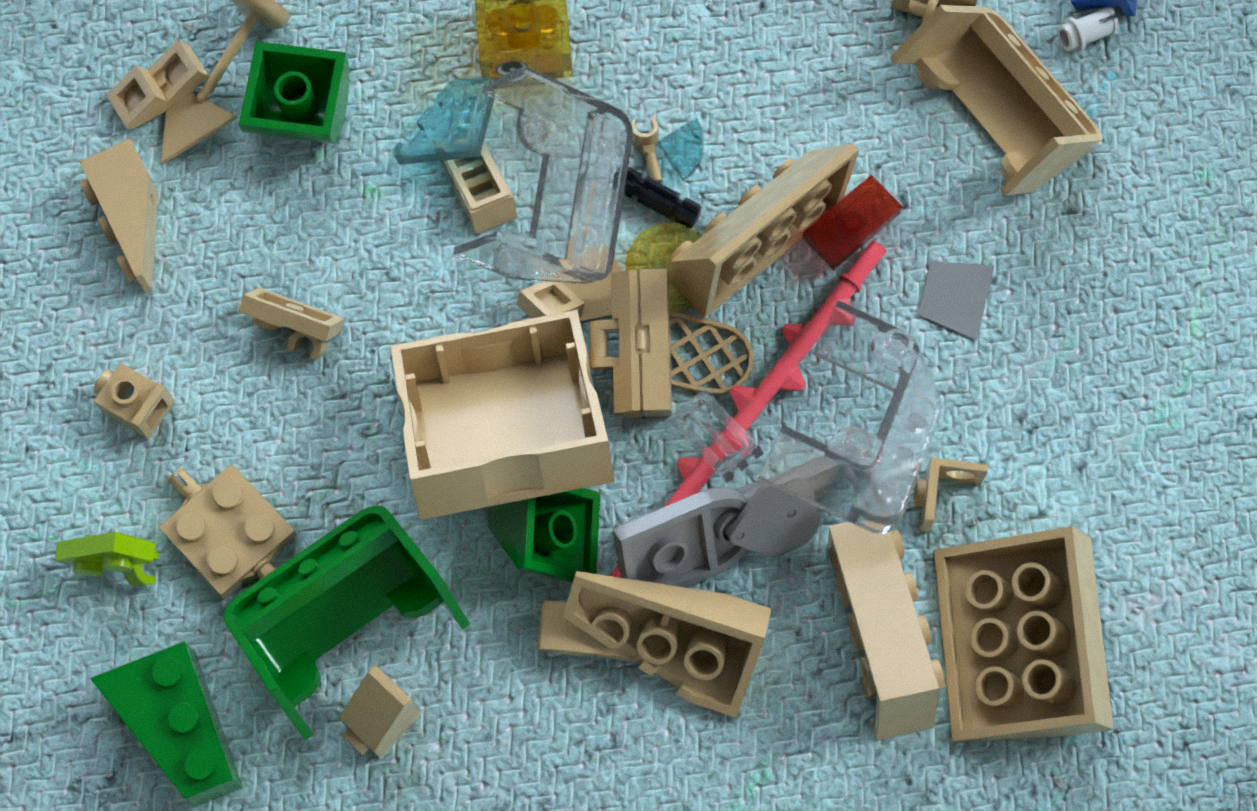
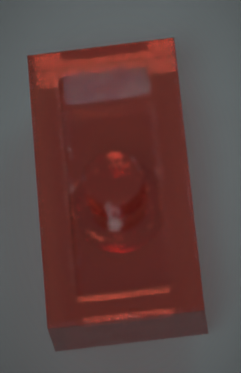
(852, 222)

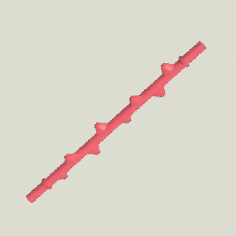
(783, 375)

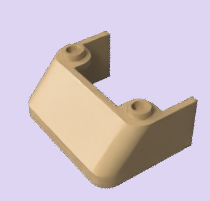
(1004, 89)

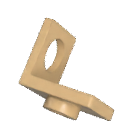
(926, 489)

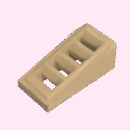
(487, 208)

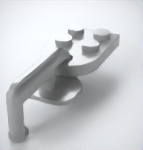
(712, 533)

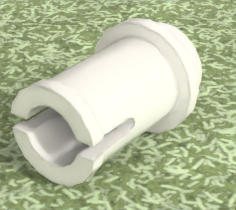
(1077, 33)

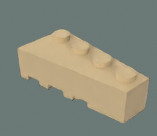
(886, 628)

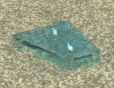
(451, 126)

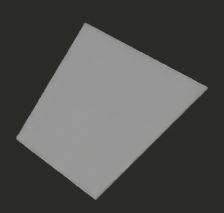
(956, 296)

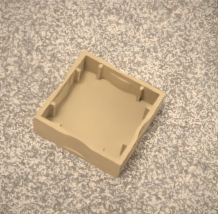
(500, 415)

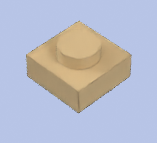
(548, 299)

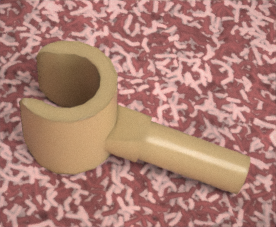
(647, 143)

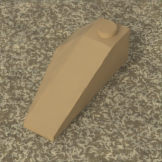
(685, 635)

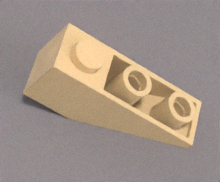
(130, 205)

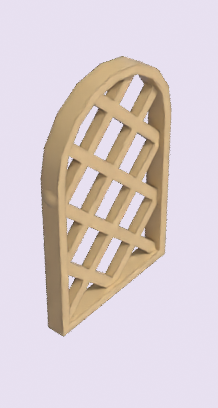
(709, 325)

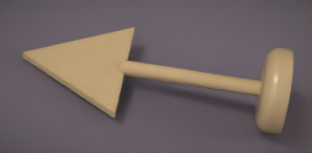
(194, 116)

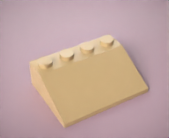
(761, 228)
(1023, 637)

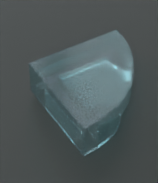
(684, 148)

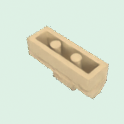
(643, 321)

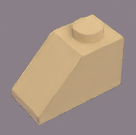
(377, 714)

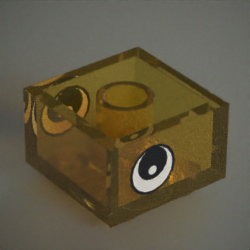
(523, 35)

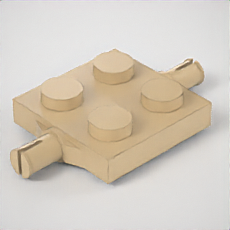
(226, 529)

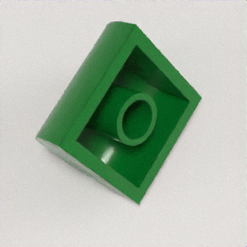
(296, 93)

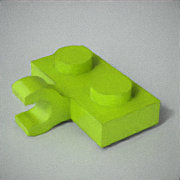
(109, 552)

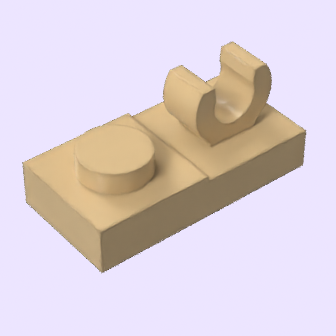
(277, 311)

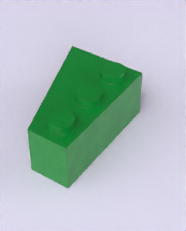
(175, 720)

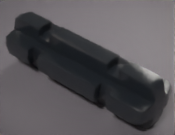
(661, 199)

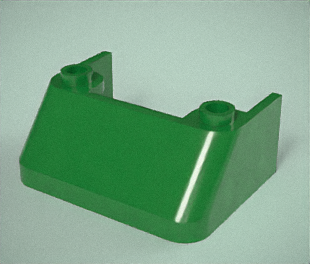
(328, 597)

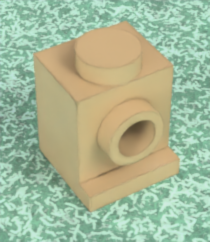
(139, 412)

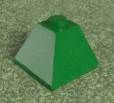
(550, 532)

